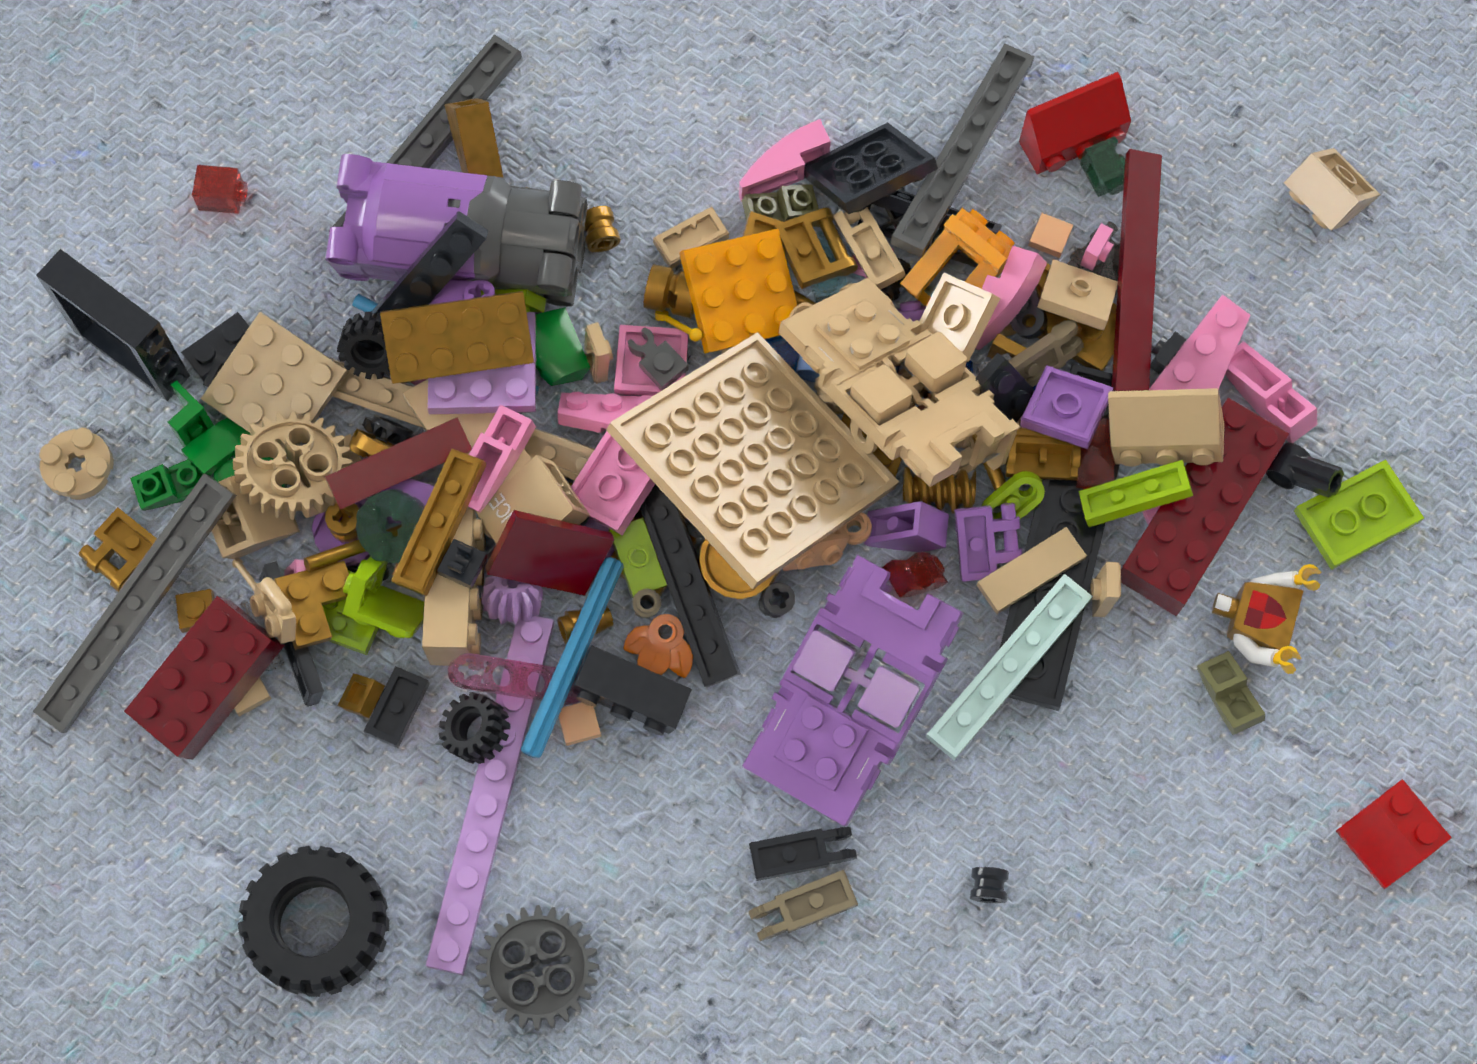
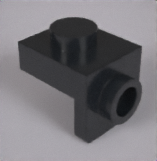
(1165, 351)

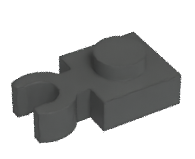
(660, 362)

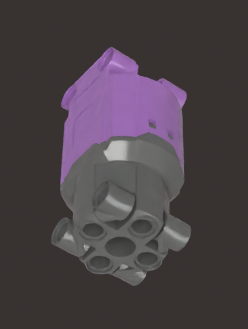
(400, 209)

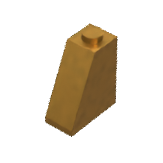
(474, 137)

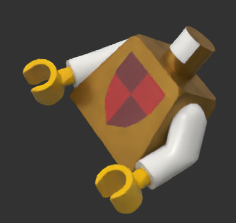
(1266, 615)

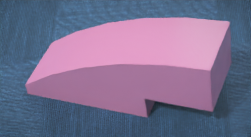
(786, 160)
(1014, 288)
(1270, 392)
(500, 450)

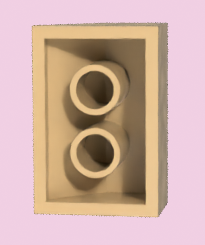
(1166, 426)

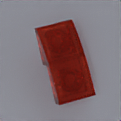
(916, 574)

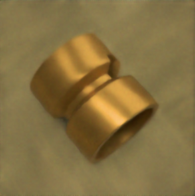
(667, 291)

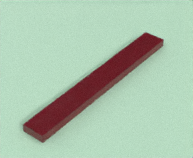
(1137, 271)

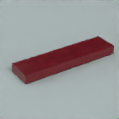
(397, 463)

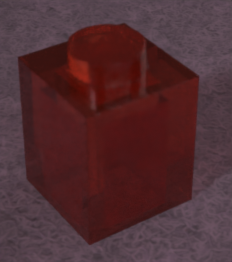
(219, 189)

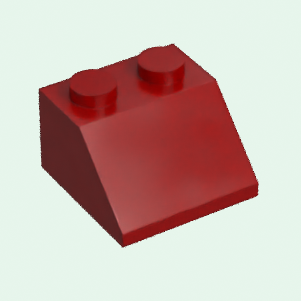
(1393, 834)

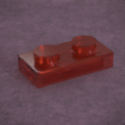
(1097, 460)

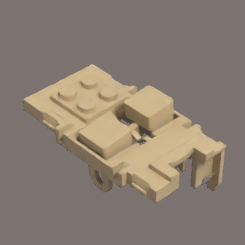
(854, 348)

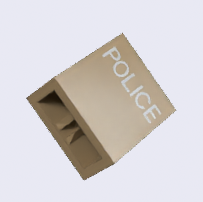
(534, 489)

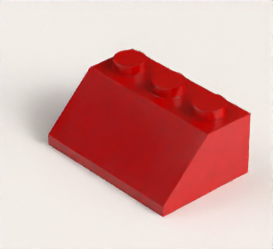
(1073, 122)

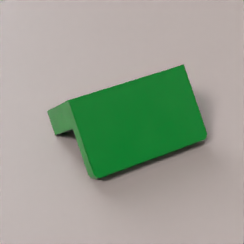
(190, 420)

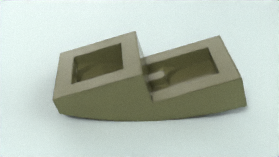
(1230, 693)

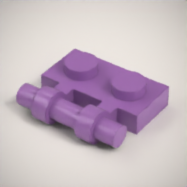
(977, 542)

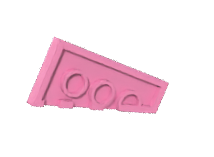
(594, 411)

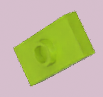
(638, 558)

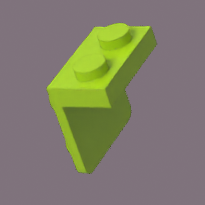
(380, 606)

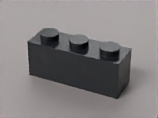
(630, 691)

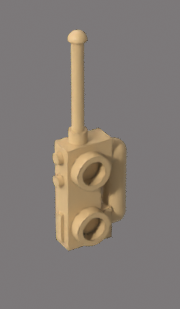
(271, 605)

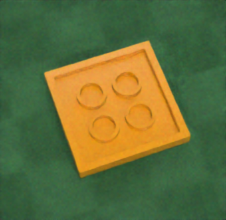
(739, 288)

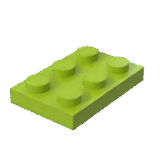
(1360, 515)

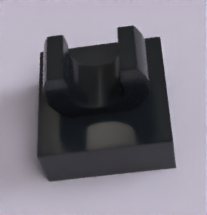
(462, 564)

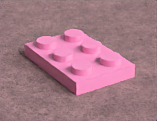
(612, 485)

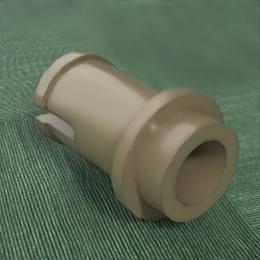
(652, 597)

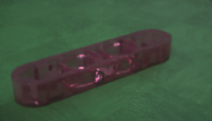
(518, 673)

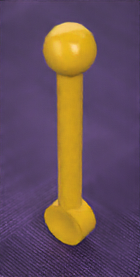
(694, 334)

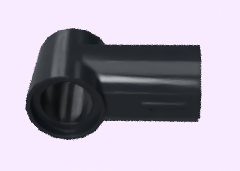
(1296, 467)

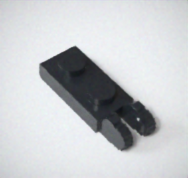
(798, 853)

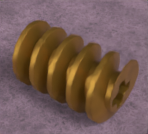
(948, 490)

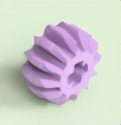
(511, 599)

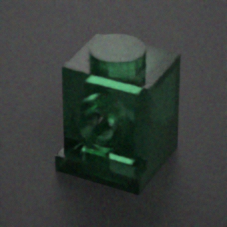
(1104, 167)

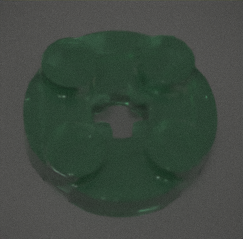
(373, 517)

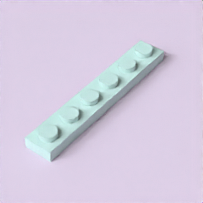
(1008, 667)

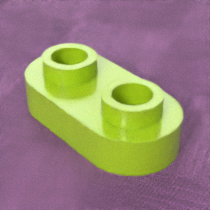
(1010, 493)

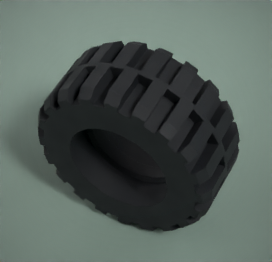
(275, 891)

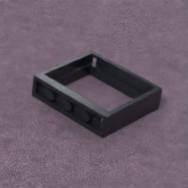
(113, 324)

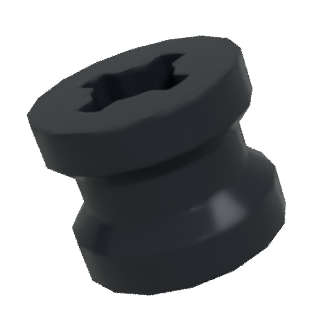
(989, 885)

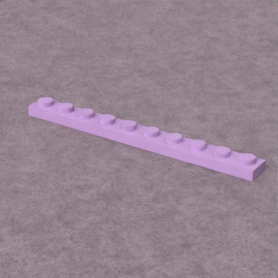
(487, 811)

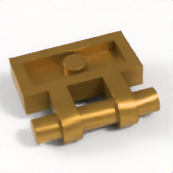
(119, 536)

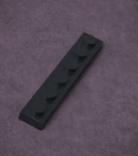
(432, 268)
(689, 589)

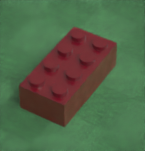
(204, 678)

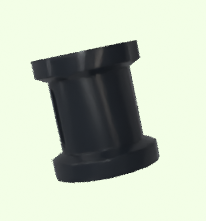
(776, 589)

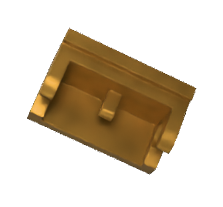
(1043, 456)

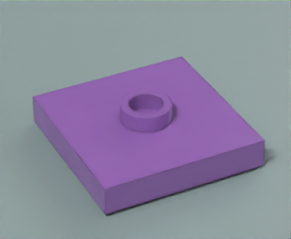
(1066, 407)

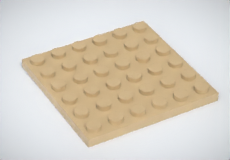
(752, 458)

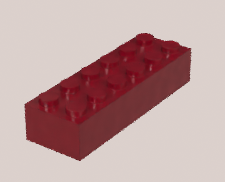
(1191, 530)

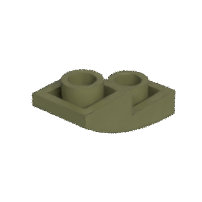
(784, 204)

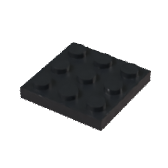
(869, 168)

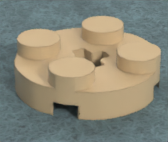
(67, 446)

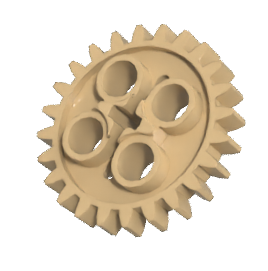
(263, 477)

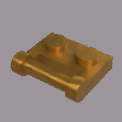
(806, 252)

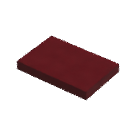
(549, 553)

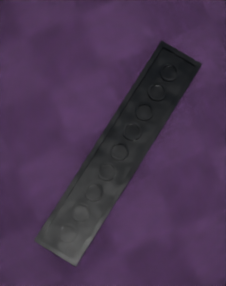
(1058, 510)

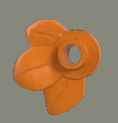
(660, 653)

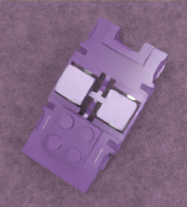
(821, 749)

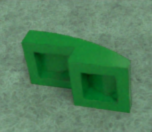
(214, 446)

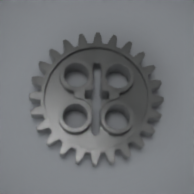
(529, 934)

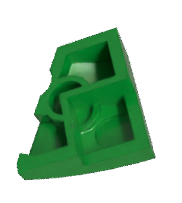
(558, 348)

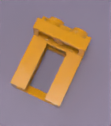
(972, 237)

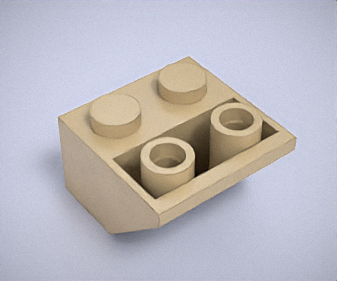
(246, 528)

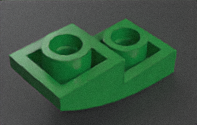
(165, 485)

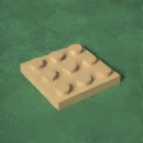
(271, 375)

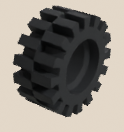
(357, 356)
(487, 737)

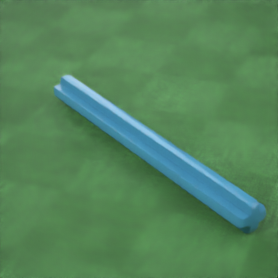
(572, 658)

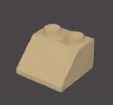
(1330, 188)

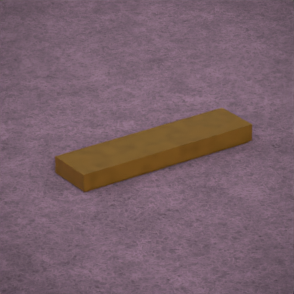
(439, 522)

